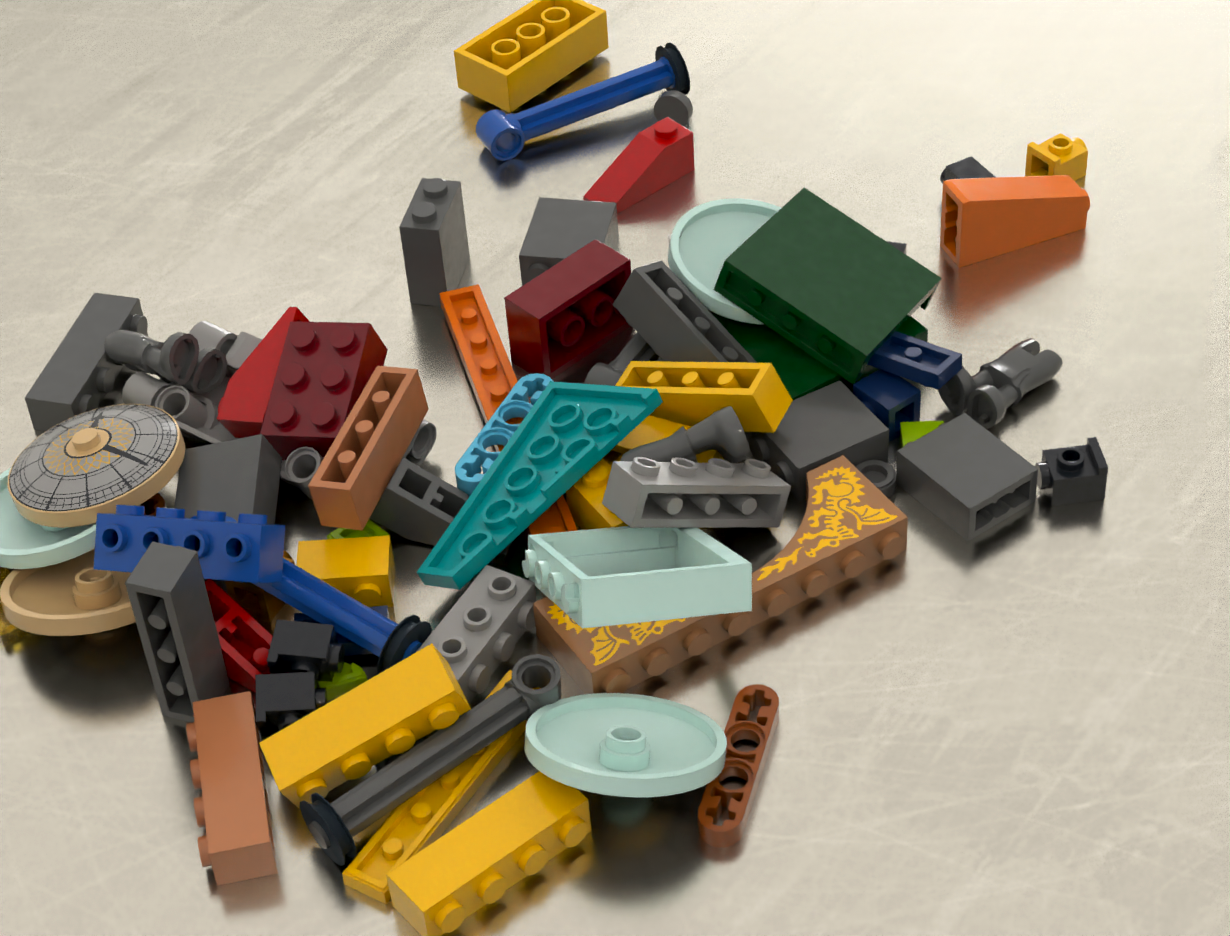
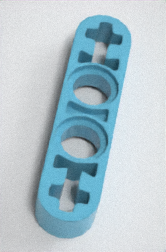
(498, 431)

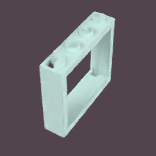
(638, 574)

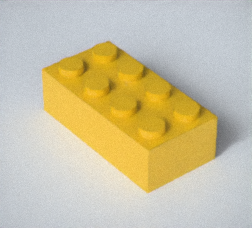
(530, 51)

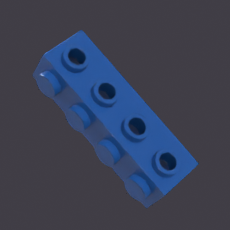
(226, 549)

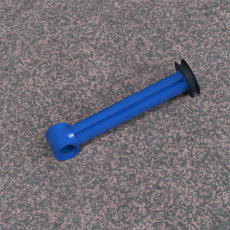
(506, 133)
(350, 617)

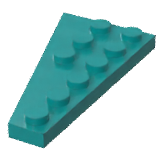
(544, 457)

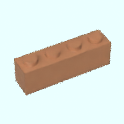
(368, 448)
(233, 789)

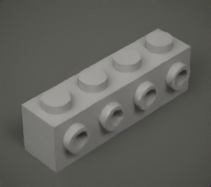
(695, 493)
(484, 628)

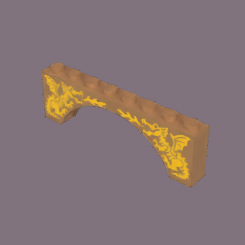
(841, 535)

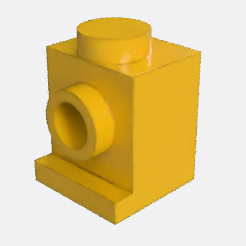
(1058, 156)

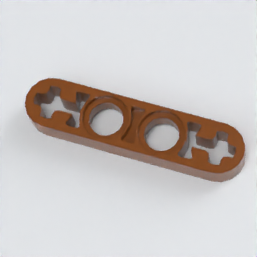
(741, 764)

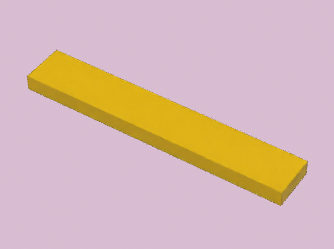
(425, 816)

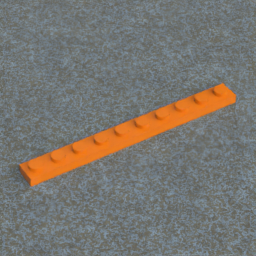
(492, 377)

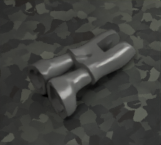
(172, 361)
(1000, 382)
(717, 432)

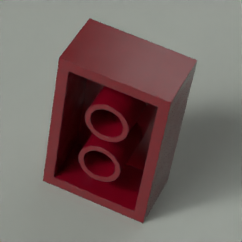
(567, 310)
(319, 383)

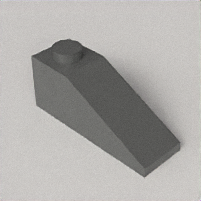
(419, 505)

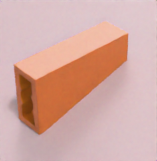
(1008, 214)

